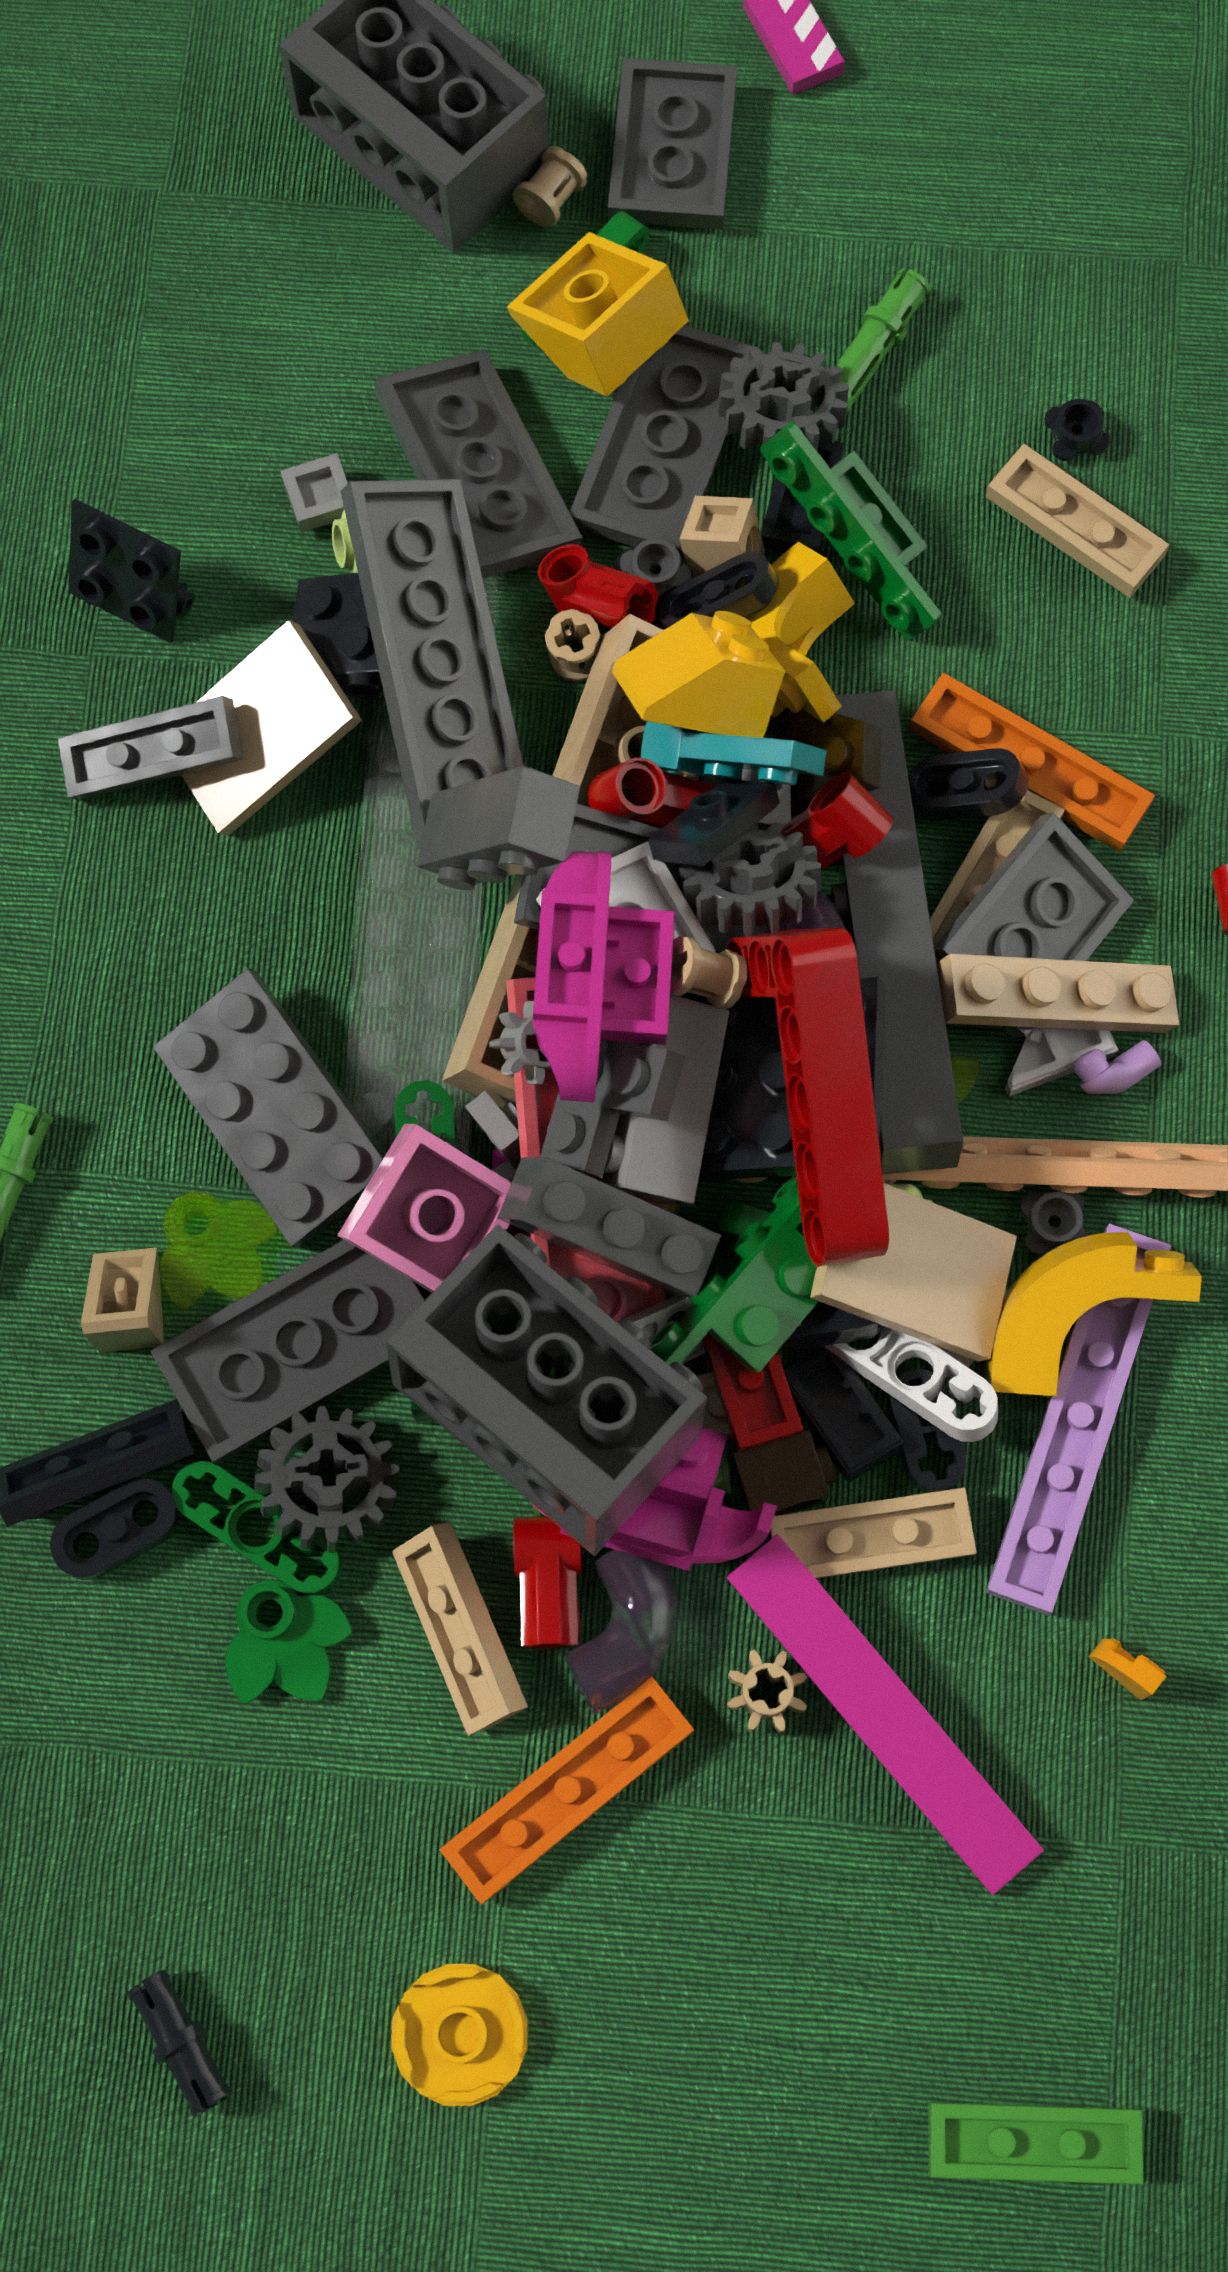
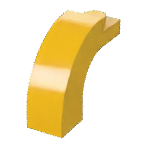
(802, 608)
(1061, 1289)

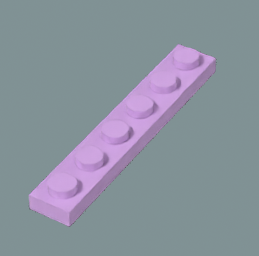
(1069, 1448)

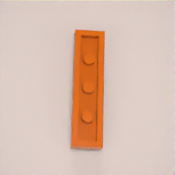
(1090, 793)
(566, 1790)

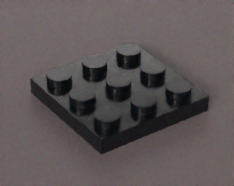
(750, 1106)

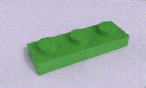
(1035, 2143)

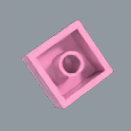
(425, 1208)

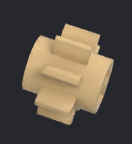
(774, 1674)

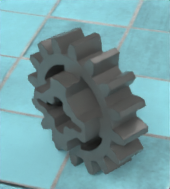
(782, 391)
(755, 881)
(302, 1484)

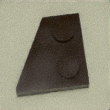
(850, 748)

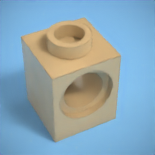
(719, 531)

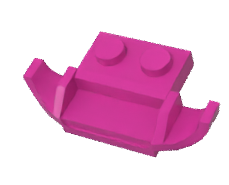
(597, 973)
(686, 1518)

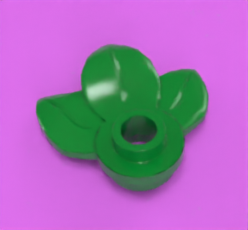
(288, 1652)

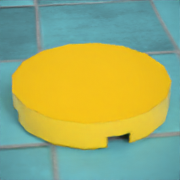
(459, 2034)

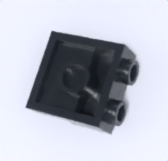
(338, 627)

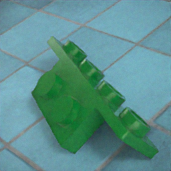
(859, 523)
(755, 1297)

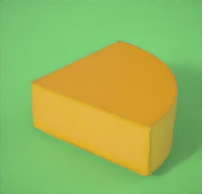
(1136, 1675)

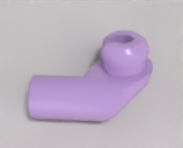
(1118, 1075)

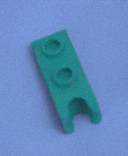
(725, 756)

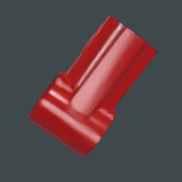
(595, 588)
(656, 794)
(841, 820)
(548, 1583)

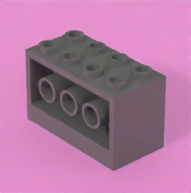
(418, 109)
(547, 1387)

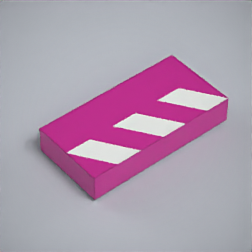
(795, 41)

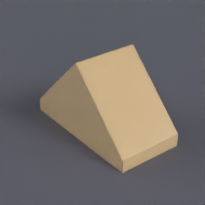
(124, 1301)

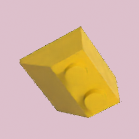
(600, 312)
(703, 676)

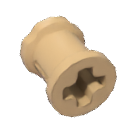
(550, 187)
(585, 632)
(707, 973)

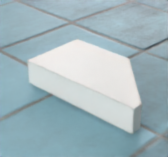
(1051, 1054)

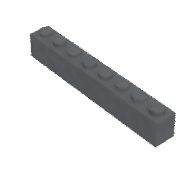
(890, 926)

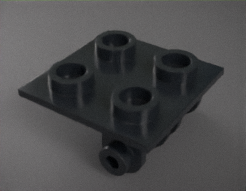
(126, 572)

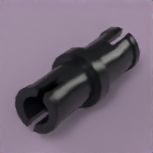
(179, 2043)

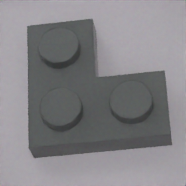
(629, 1082)

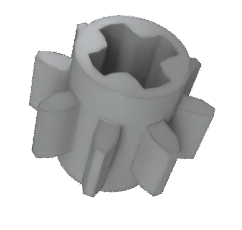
(514, 1046)

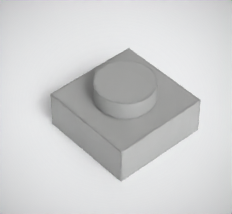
(315, 491)
(498, 1125)

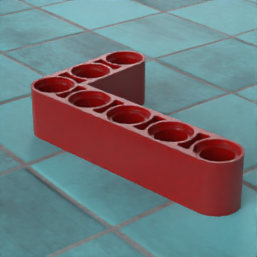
(826, 1086)

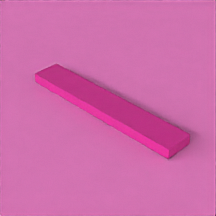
(885, 1714)

